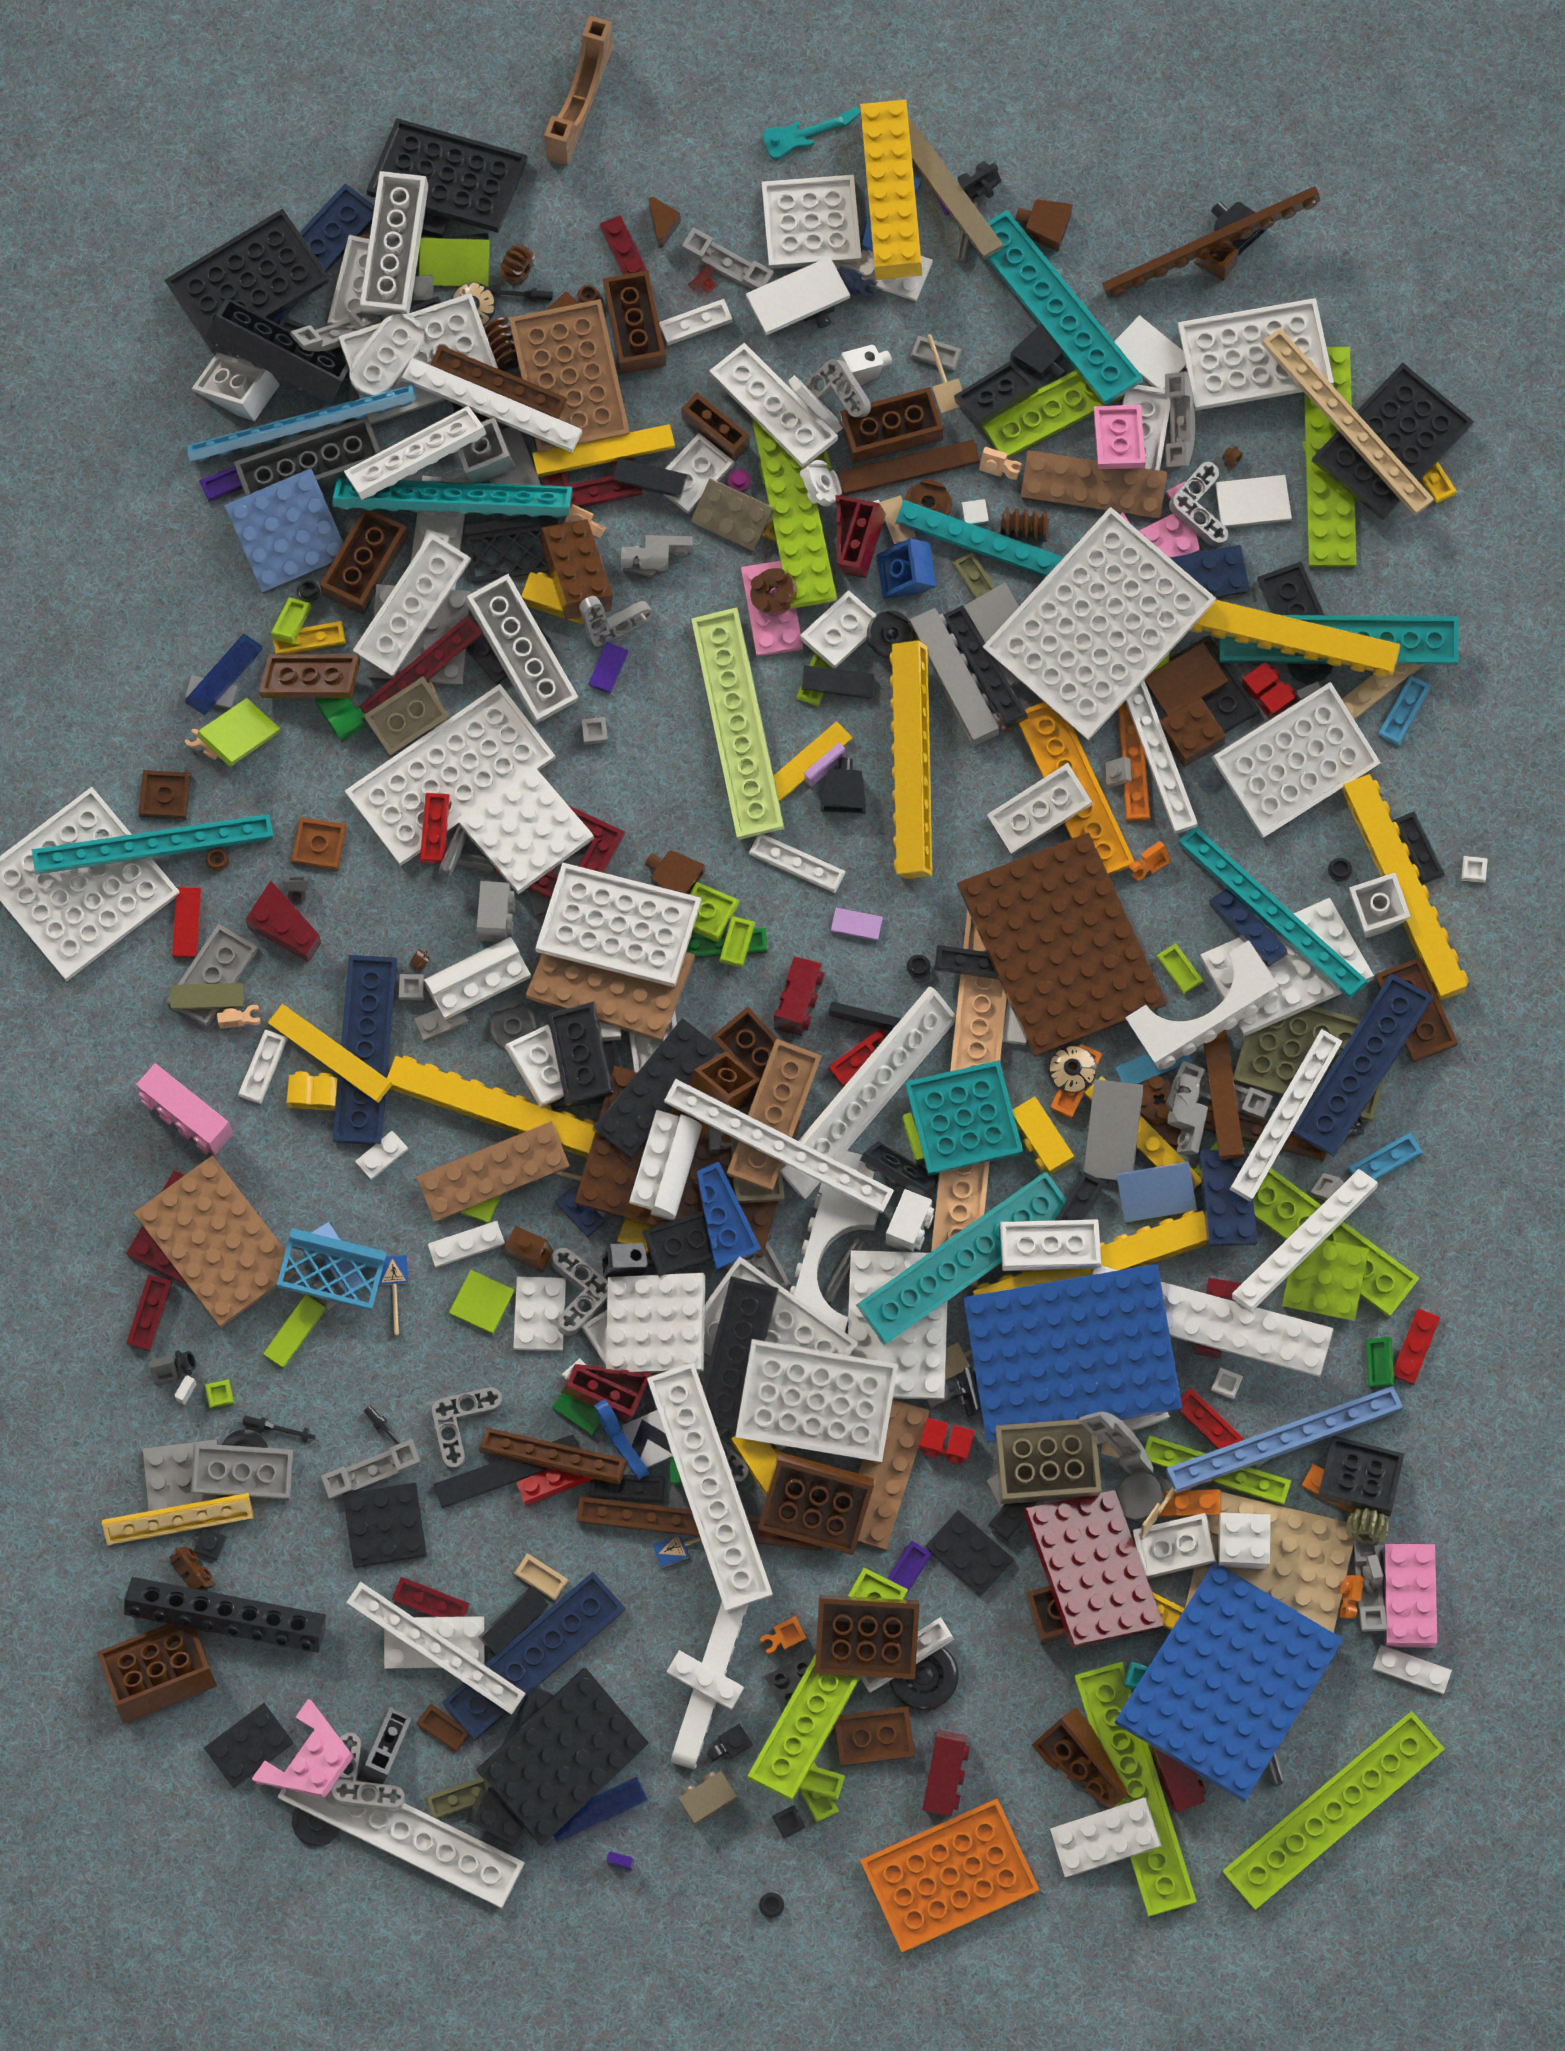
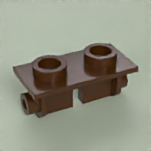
(186, 1561)

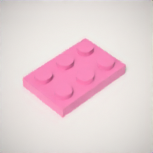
(1119, 437)

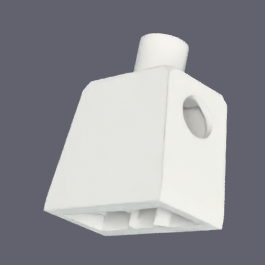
(865, 364)

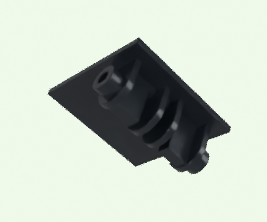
(786, 1679)

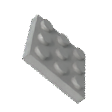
(169, 1476)

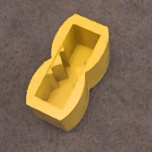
(312, 1091)

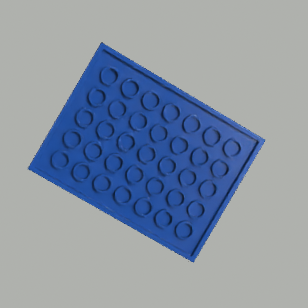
(1073, 1349)
(1229, 1681)

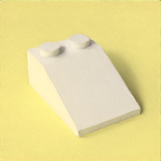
(236, 386)

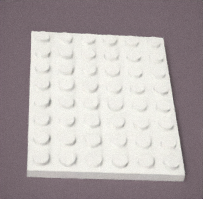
(1099, 623)

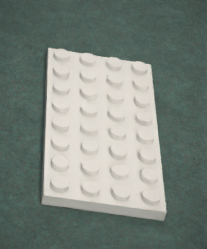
(464, 757)

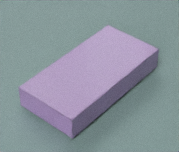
(820, 768)
(856, 924)

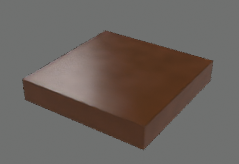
(164, 794)

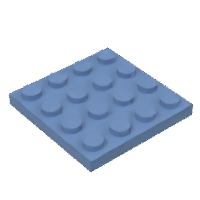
(285, 530)

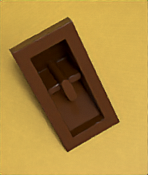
(664, 220)
(1219, 262)

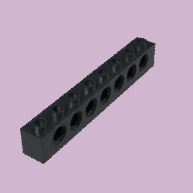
(225, 1614)

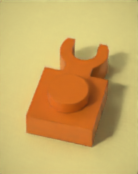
(1152, 861)
(1351, 1593)
(787, 1634)

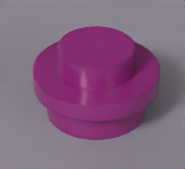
(739, 480)

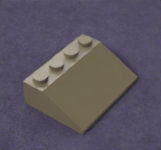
(1046, 1461)

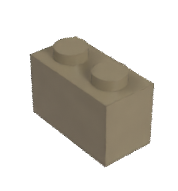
(707, 1798)

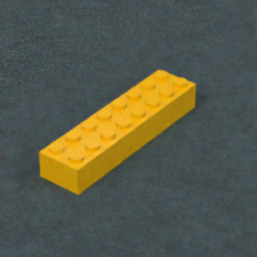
(891, 190)

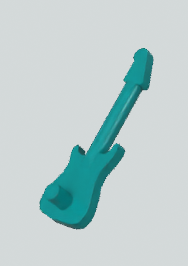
(782, 140)

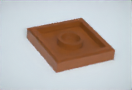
(318, 843)

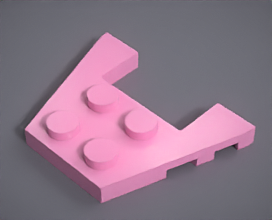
(1170, 533)
(317, 1762)

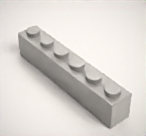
(955, 678)

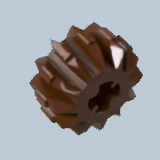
(516, 264)

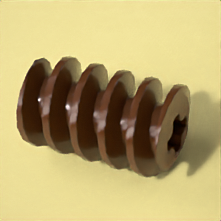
(501, 343)
(1024, 523)

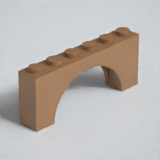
(566, 128)

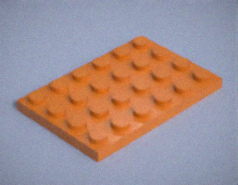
(949, 1875)

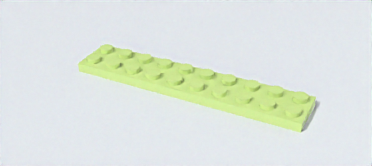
(737, 723)

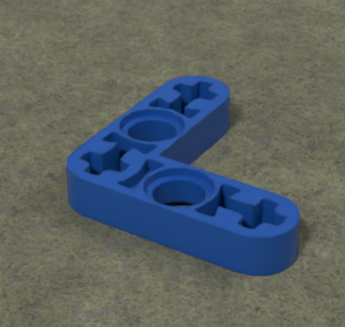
(612, 1429)

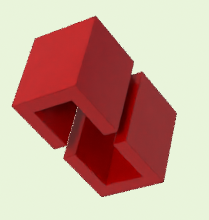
(1265, 685)
(958, 1445)

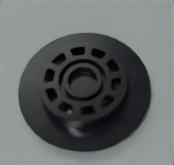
(926, 1679)

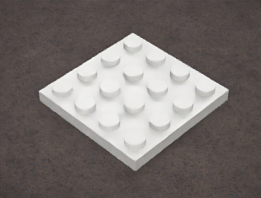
(811, 221)
(526, 830)
(655, 1322)

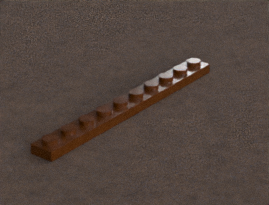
(1219, 239)
(665, 1520)

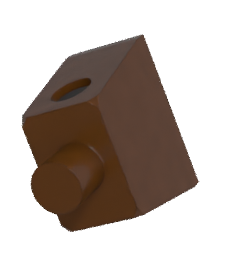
(1046, 222)
(675, 871)
(527, 1249)

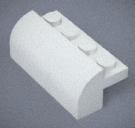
(477, 978)
(665, 1164)

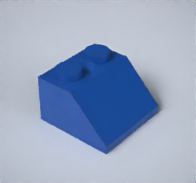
(906, 569)

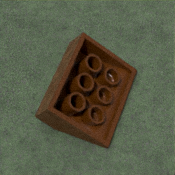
(816, 1503)
(867, 1636)
(155, 1670)

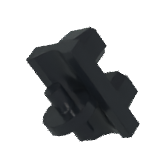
(982, 182)
(967, 1392)

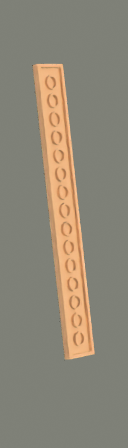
(976, 1042)

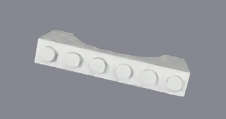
(1170, 1040)
(835, 1217)

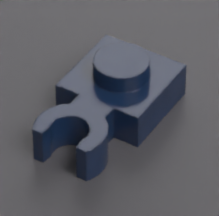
(854, 282)

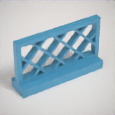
(331, 1249)

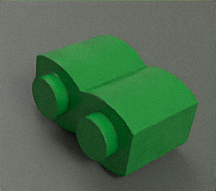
(341, 716)

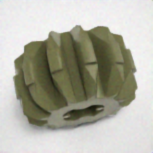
(1367, 1526)

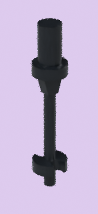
(533, 294)
(380, 1422)
(263, 1425)

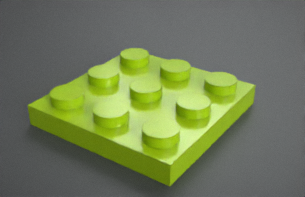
(1328, 1281)

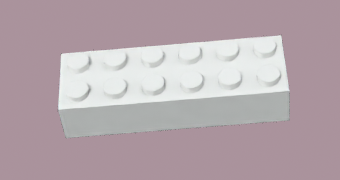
(394, 244)
(521, 649)

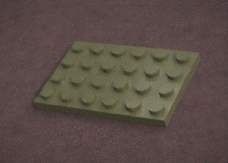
(1277, 1051)

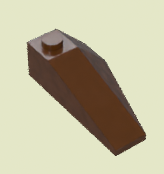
(1080, 1755)

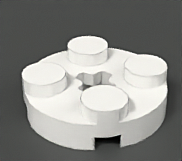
(821, 483)

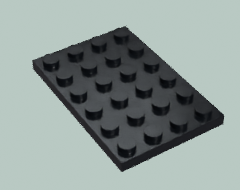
(464, 176)
(259, 269)
(1411, 422)
(562, 1756)

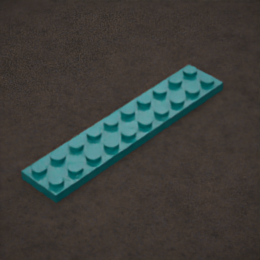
(1061, 312)
(460, 498)
(1421, 639)
(956, 1261)

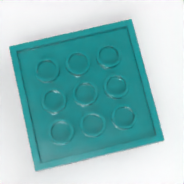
(963, 1117)

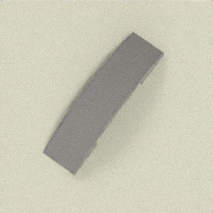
(726, 262)
(327, 337)
(1181, 419)
(1249, 1101)
(1132, 1454)
(371, 1471)
(1371, 1606)

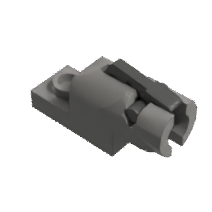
(655, 554)
(1186, 1113)

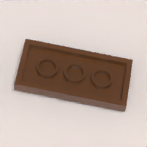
(309, 676)
(1433, 1031)

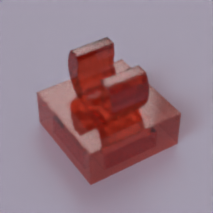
(703, 280)

